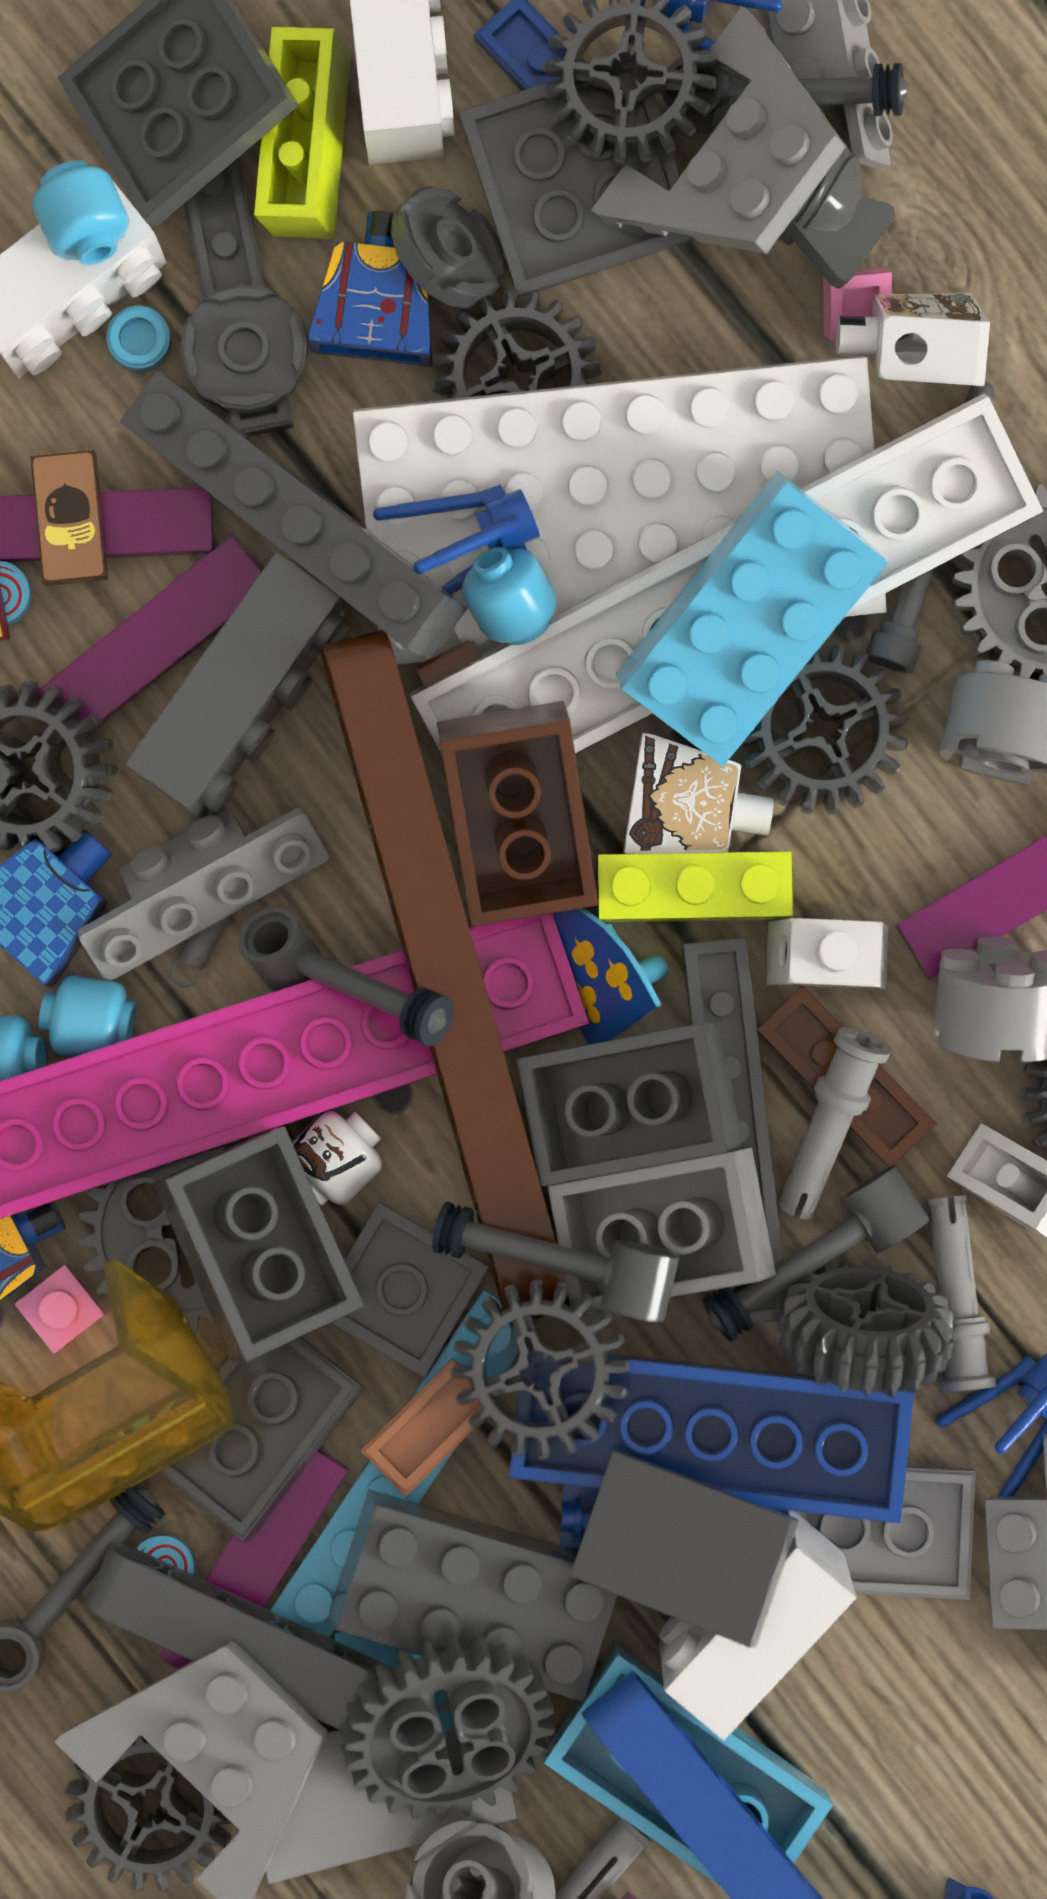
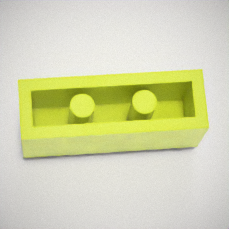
(304, 151)
(694, 887)

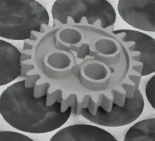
(1001, 609)

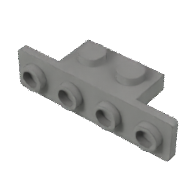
(834, 42)
(196, 884)
(1018, 1559)

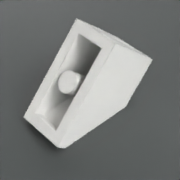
(1005, 1178)

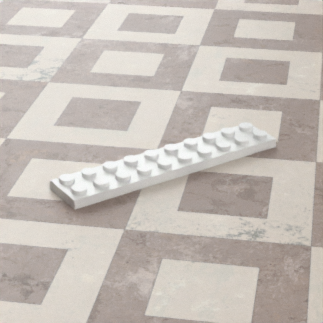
(909, 499)

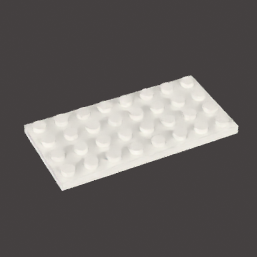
(609, 467)

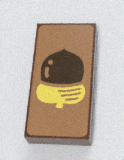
(69, 518)

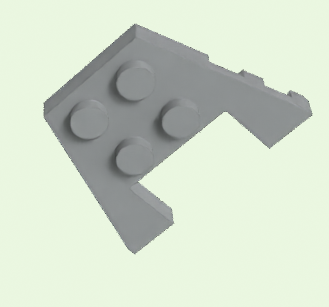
(751, 167)
(230, 1738)

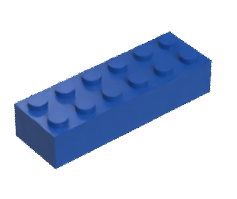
(736, 1430)

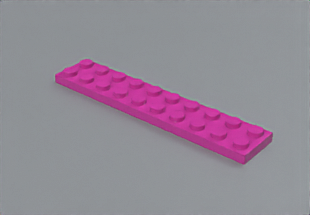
(254, 1069)

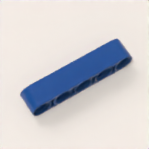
(693, 1795)

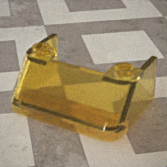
(113, 1416)

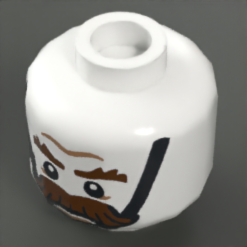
(338, 1156)

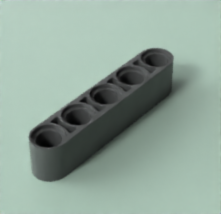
(199, 1617)

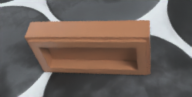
(422, 1431)

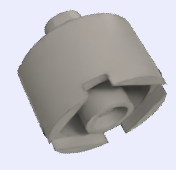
(998, 723)
(992, 1001)
(467, 1853)

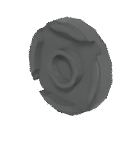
(447, 248)
(244, 349)

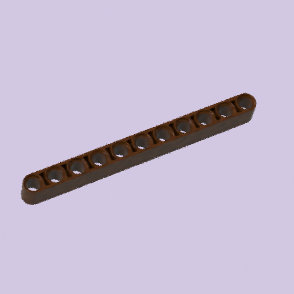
(439, 949)

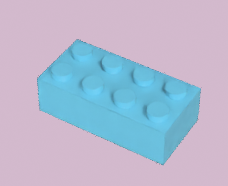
(750, 618)
(773, 1790)

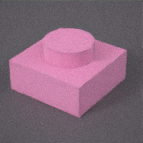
(854, 297)
(60, 1308)

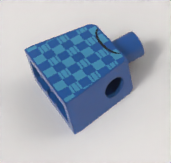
(47, 902)

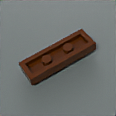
(804, 1037)

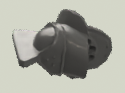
(836, 222)

